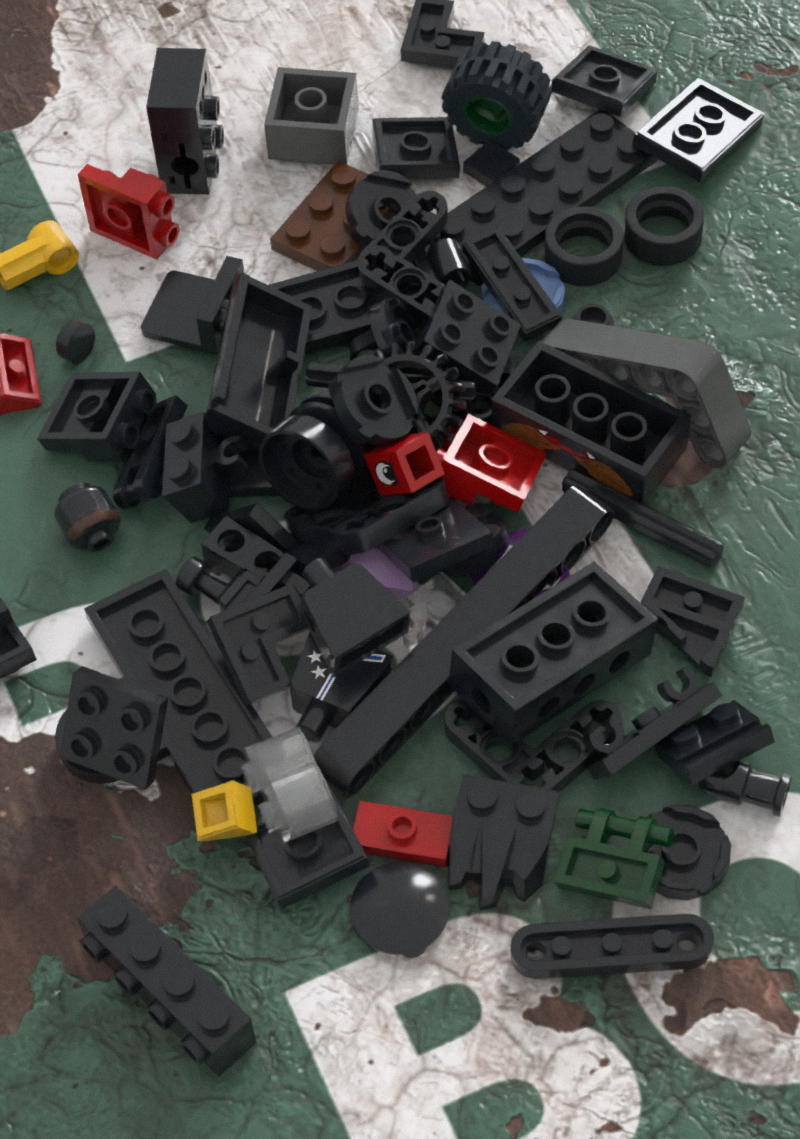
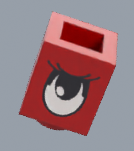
(404, 464)

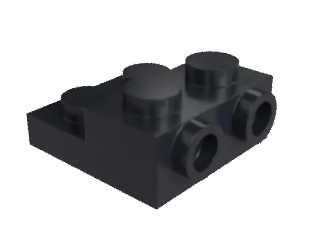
(99, 415)

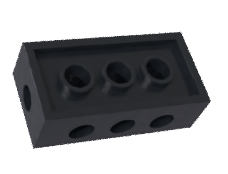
(552, 652)

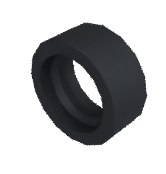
(663, 202)
(584, 222)

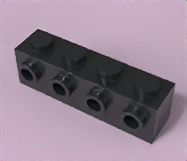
(167, 980)

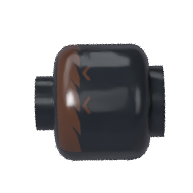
(87, 517)

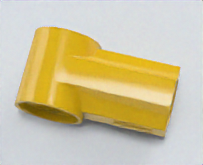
(45, 250)

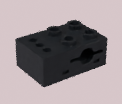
(184, 121)

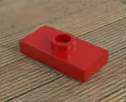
(403, 833)

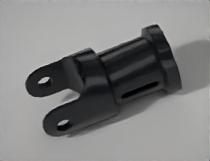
(749, 786)

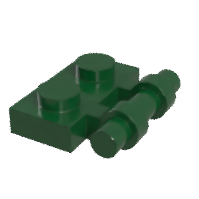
(609, 870)

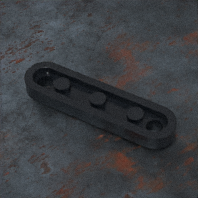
(612, 946)

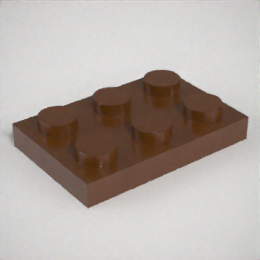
(318, 227)

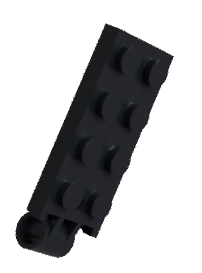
(344, 303)

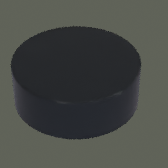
(75, 341)

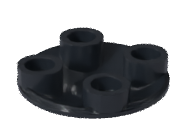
(399, 909)

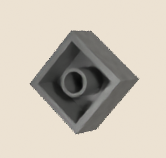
(311, 115)

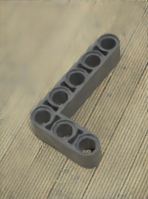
(667, 367)

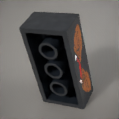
(591, 421)

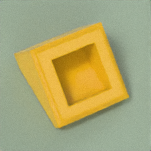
(224, 812)

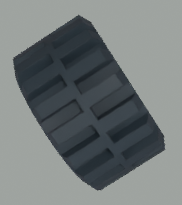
(496, 95)

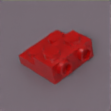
(129, 209)
(489, 464)

